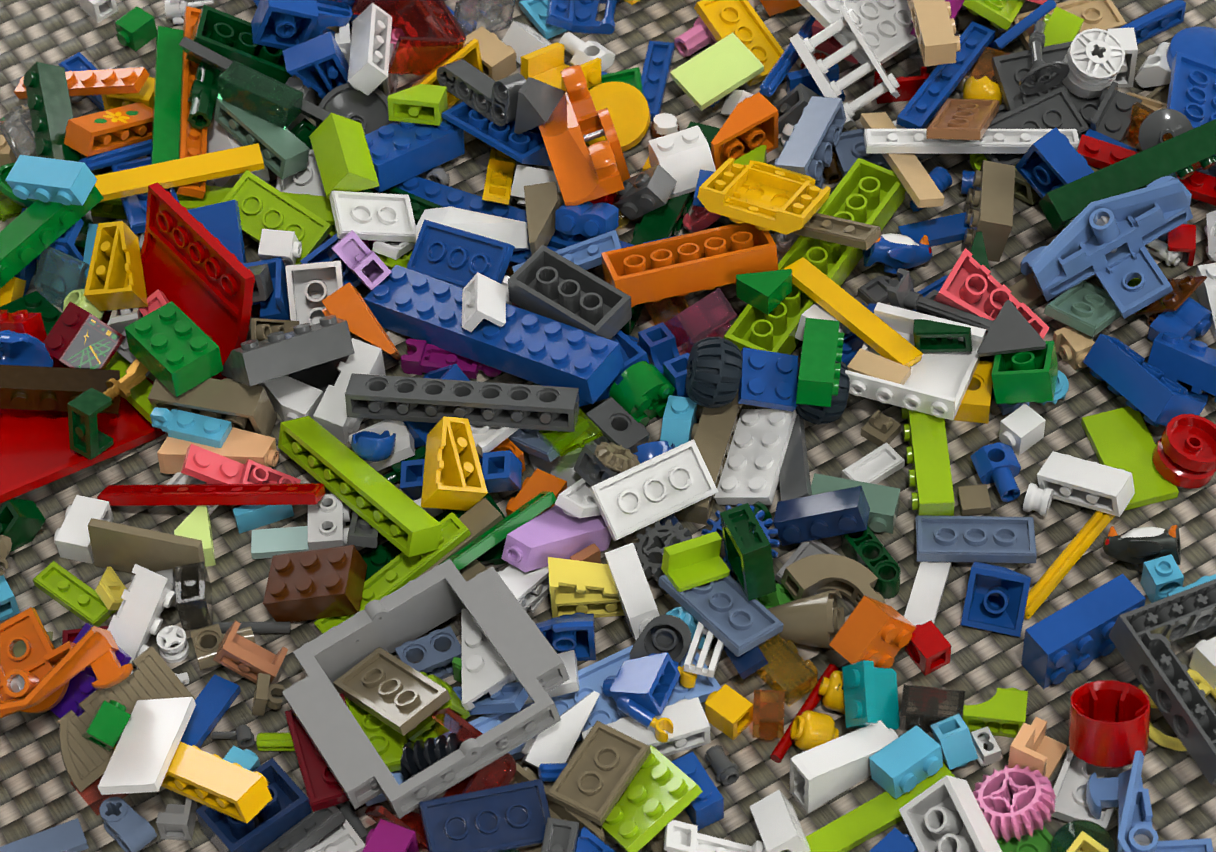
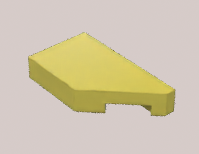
(110, 589)

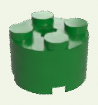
(642, 392)

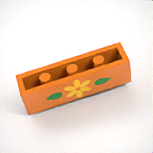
(110, 129)

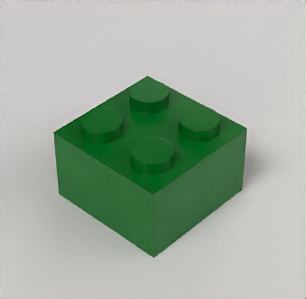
(1025, 376)

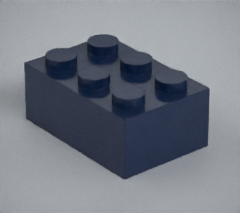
(276, 818)

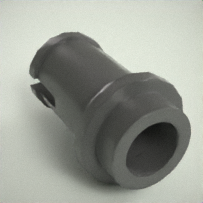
(726, 770)

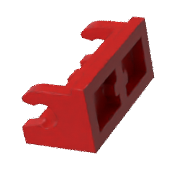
(907, 88)

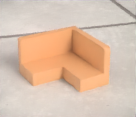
(1036, 749)

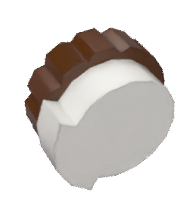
(664, 125)

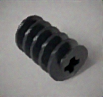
(424, 754)

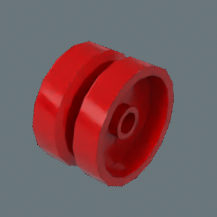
(1187, 451)

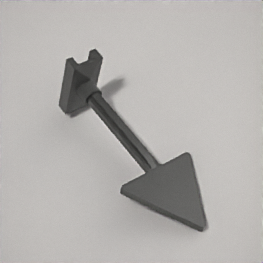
(1005, 334)

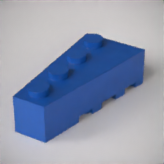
(1139, 383)

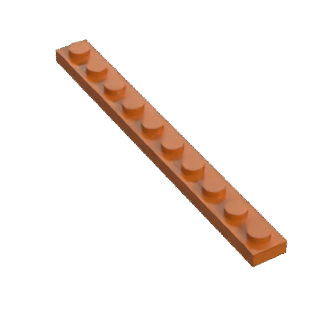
(192, 140)

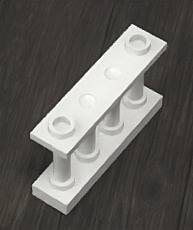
(820, 67)

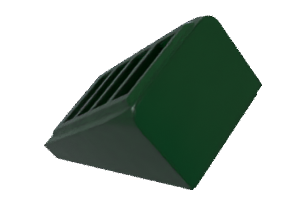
(932, 337)

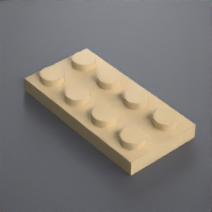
(1096, 14)

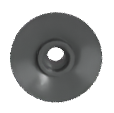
(1159, 123)

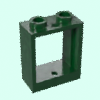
(748, 553)

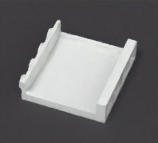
(935, 382)

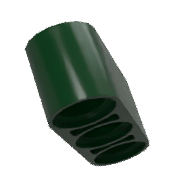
(869, 551)

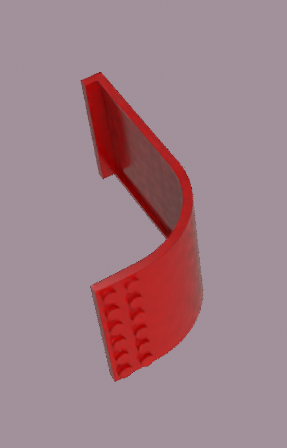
(193, 274)

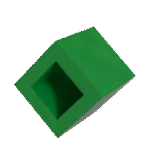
(136, 28)
(107, 724)

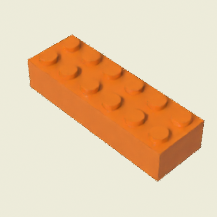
(689, 262)

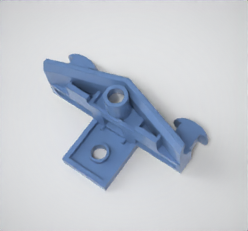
(1111, 244)
(1134, 812)

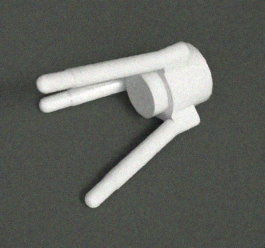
(175, 9)

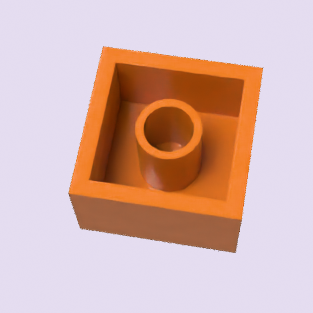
(873, 634)

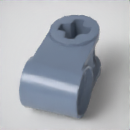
(126, 825)

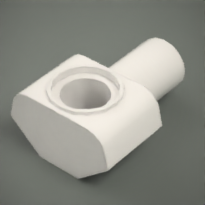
(585, 52)
(1155, 69)

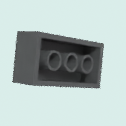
(569, 294)

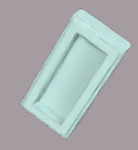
(278, 541)

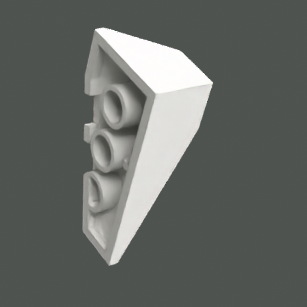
(486, 225)

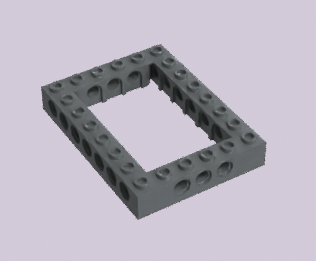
(1145, 644)

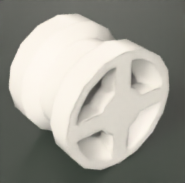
(1038, 499)
(169, 637)

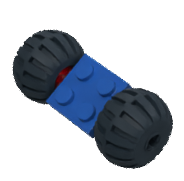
(763, 379)

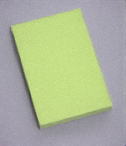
(717, 71)

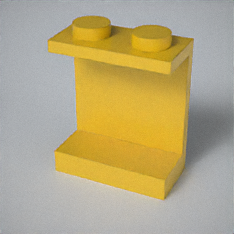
(548, 62)

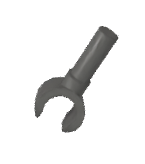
(243, 735)

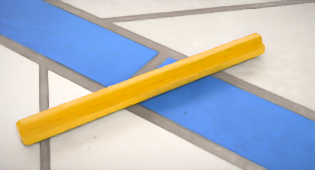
(1066, 561)

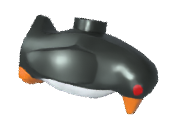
(1143, 544)

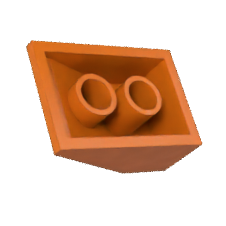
(748, 126)
(350, 306)

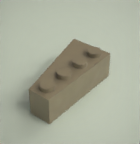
(222, 399)

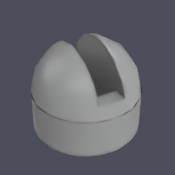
(441, 174)

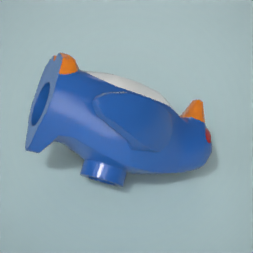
(898, 252)

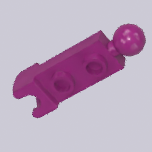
(428, 357)

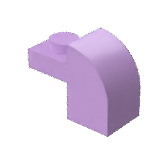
(361, 260)

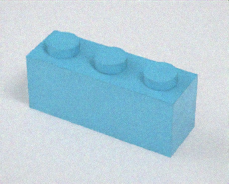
(51, 180)

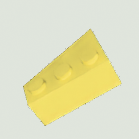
(582, 588)

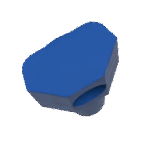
(998, 465)

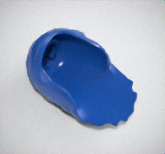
(23, 350)

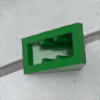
(764, 289)

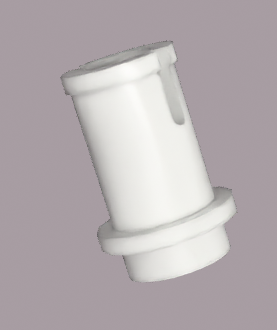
(1159, 249)

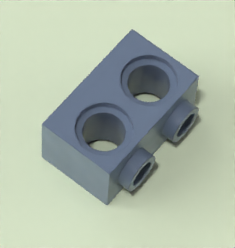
(428, 655)

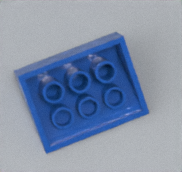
(523, 147)

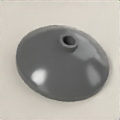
(357, 106)

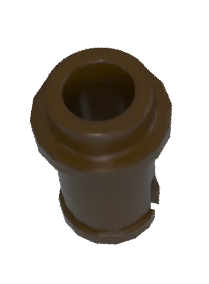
(832, 173)

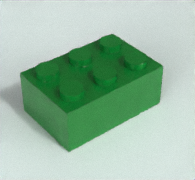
(174, 349)

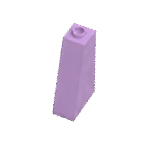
(553, 536)

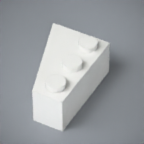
(332, 408)
(141, 611)

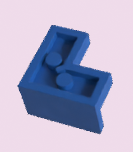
(277, 303)

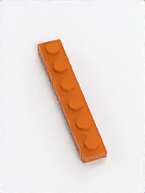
(99, 82)

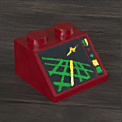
(82, 340)

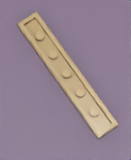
(906, 167)

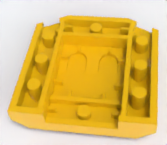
(762, 196)

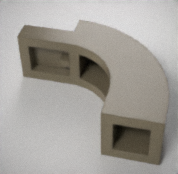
(830, 572)

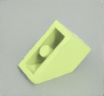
(198, 527)

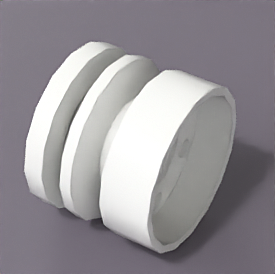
(1093, 62)

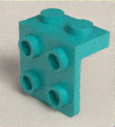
(870, 695)

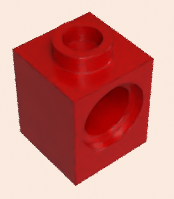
(928, 648)

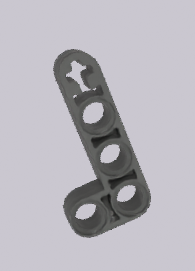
(488, 97)

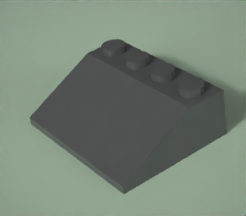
(289, 352)

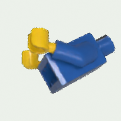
(645, 688)

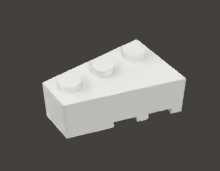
(528, 587)

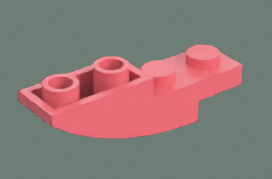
(221, 470)

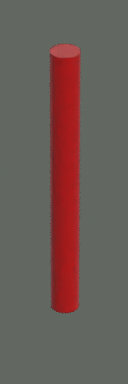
(810, 704)

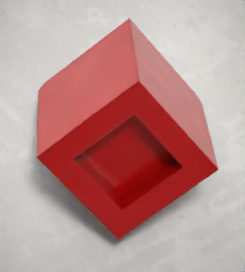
(1183, 240)

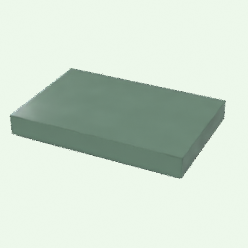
(1084, 308)

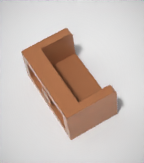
(247, 657)

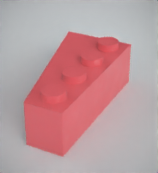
(979, 293)

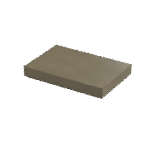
(599, 772)

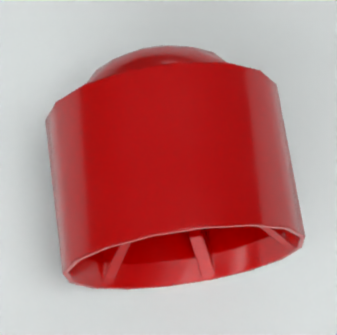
(1108, 723)

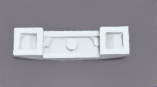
(684, 838)

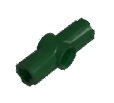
(203, 96)

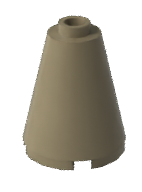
(811, 619)

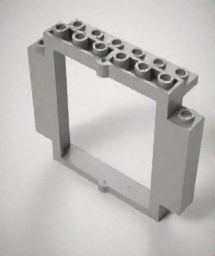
(389, 624)

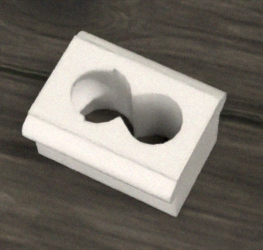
(993, 752)

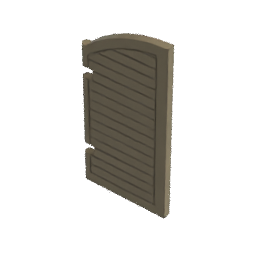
(151, 680)

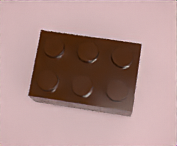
(315, 584)

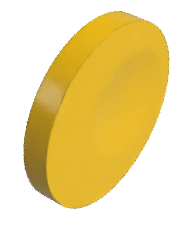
(627, 110)

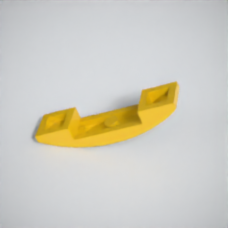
(498, 177)

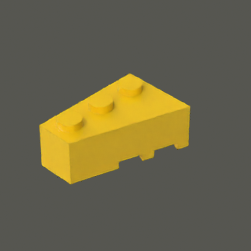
(116, 269)

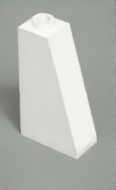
(836, 765)

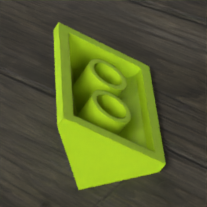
(343, 155)

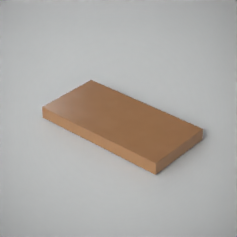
(963, 119)

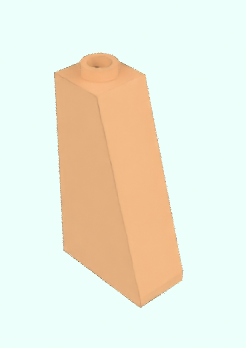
(238, 446)

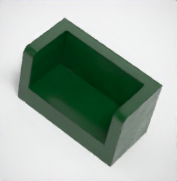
(83, 423)

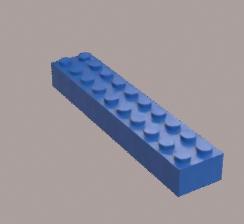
(524, 346)

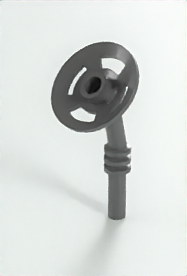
(1041, 69)

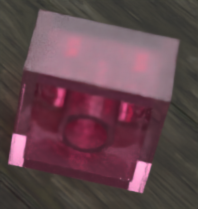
(701, 320)

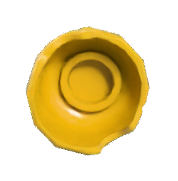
(981, 89)

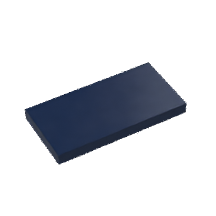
(487, 819)

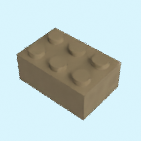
(991, 207)

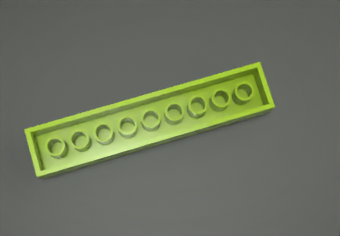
(863, 195)

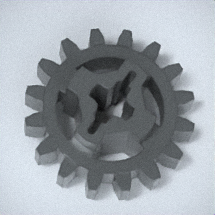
(652, 545)

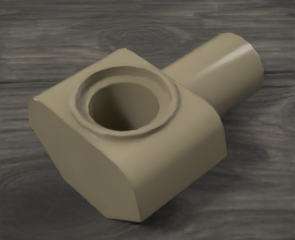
(211, 638)

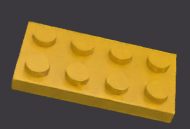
(740, 18)

